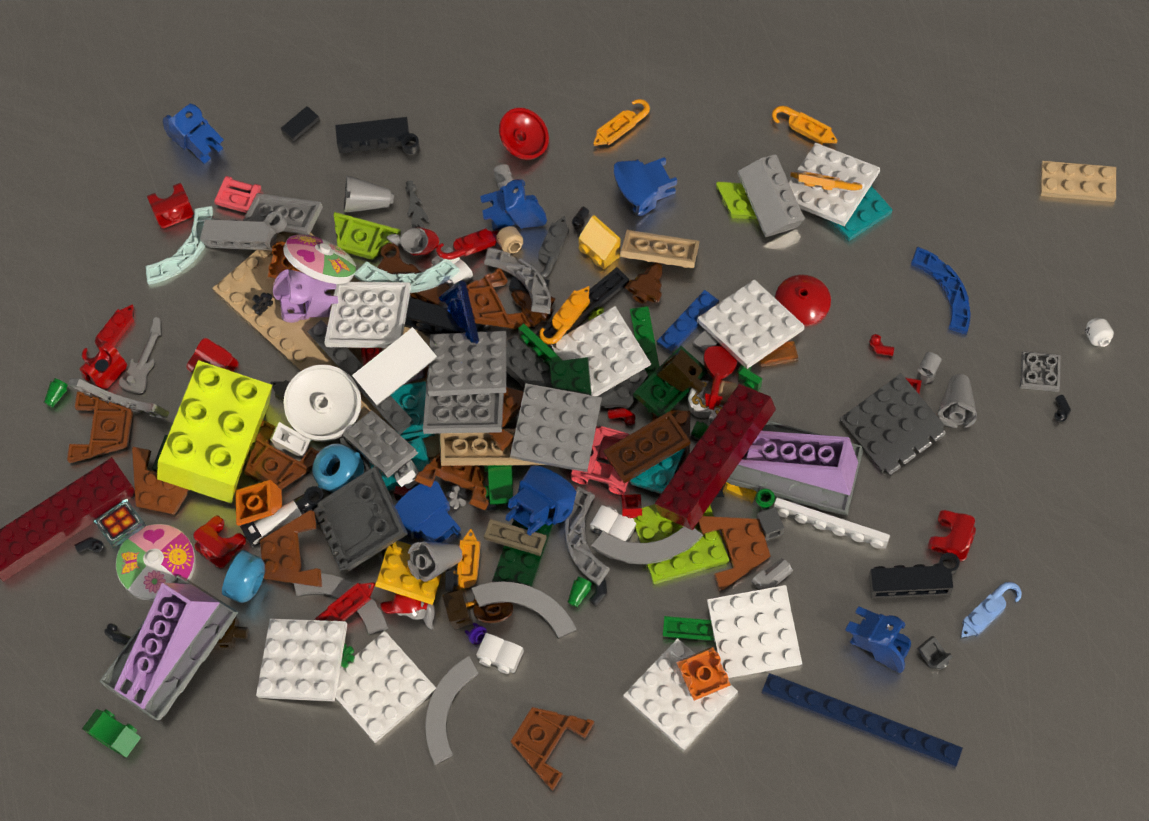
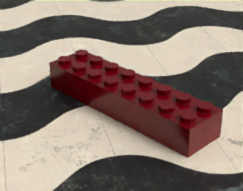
(715, 456)
(61, 516)

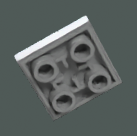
(1040, 371)

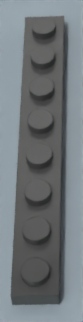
(350, 364)

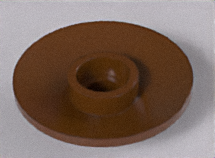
(493, 612)

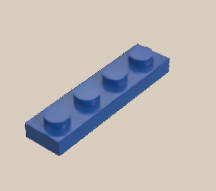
(686, 323)

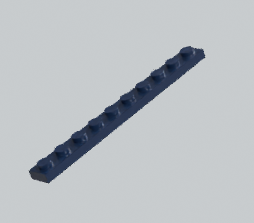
(862, 720)

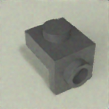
(934, 653)

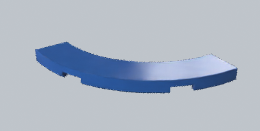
(951, 285)

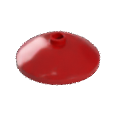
(529, 129)
(808, 308)

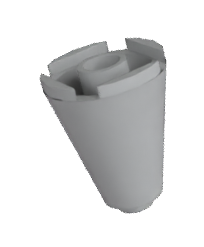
(365, 195)
(958, 403)
(432, 559)

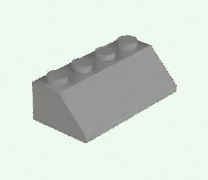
(771, 196)

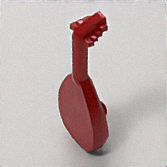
(719, 365)

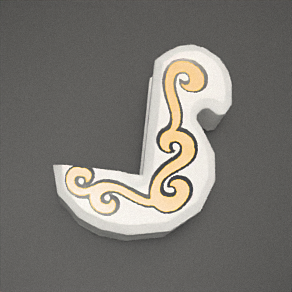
(698, 406)

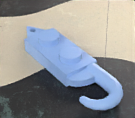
(988, 610)

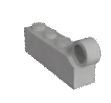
(243, 234)

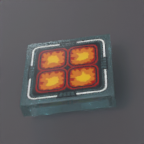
(120, 523)

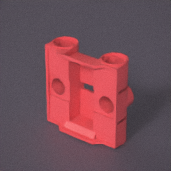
(600, 471)

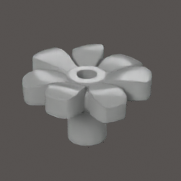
(456, 496)

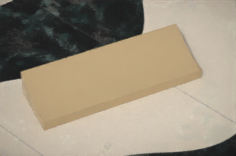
(475, 449)

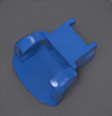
(200, 137)
(644, 183)
(513, 208)
(537, 494)
(425, 512)
(876, 638)

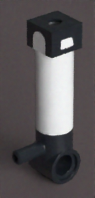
(263, 527)

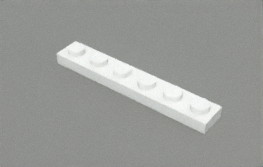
(837, 525)

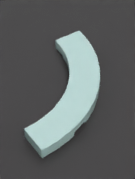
(186, 253)
(419, 282)

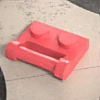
(236, 199)

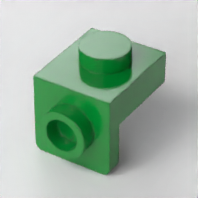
(749, 379)

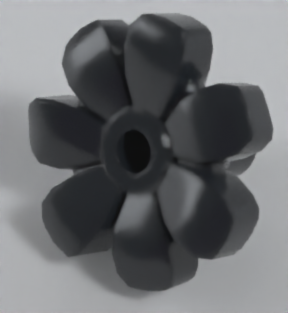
(262, 303)

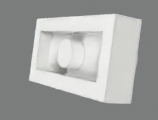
(288, 439)
(407, 474)

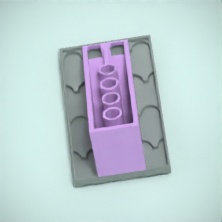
(801, 467)
(168, 646)

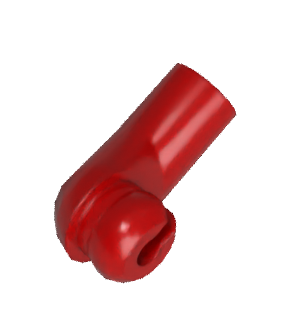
(878, 347)
(623, 413)

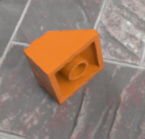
(257, 502)

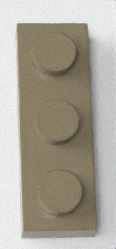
(514, 537)

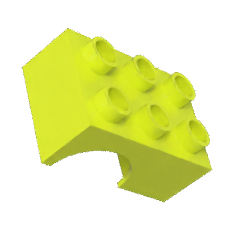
(213, 431)

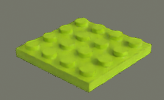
(705, 554)

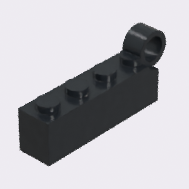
(376, 135)
(433, 319)
(914, 580)

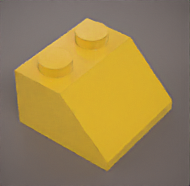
(599, 243)

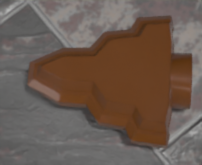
(647, 285)
(524, 301)

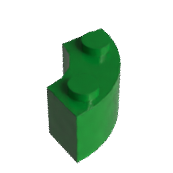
(500, 483)
(112, 733)

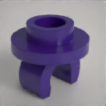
(476, 634)

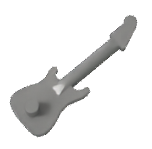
(135, 377)

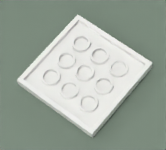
(837, 203)
(368, 314)
(750, 324)
(609, 347)
(754, 631)
(302, 659)
(381, 687)
(666, 700)

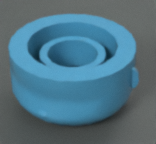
(350, 467)
(243, 577)

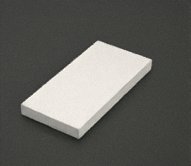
(394, 366)

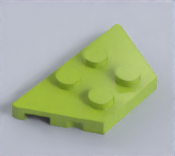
(736, 200)
(361, 236)

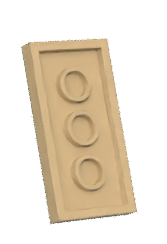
(1078, 181)
(660, 249)

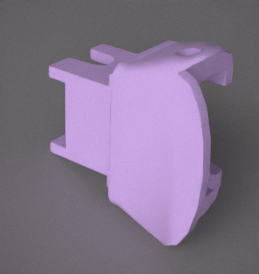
(296, 288)

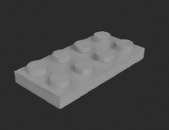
(298, 213)
(380, 444)

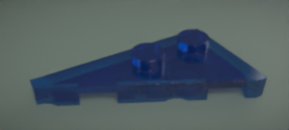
(461, 310)

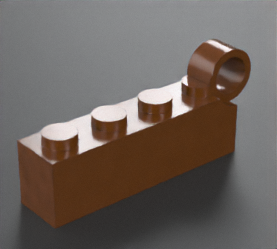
(396, 266)

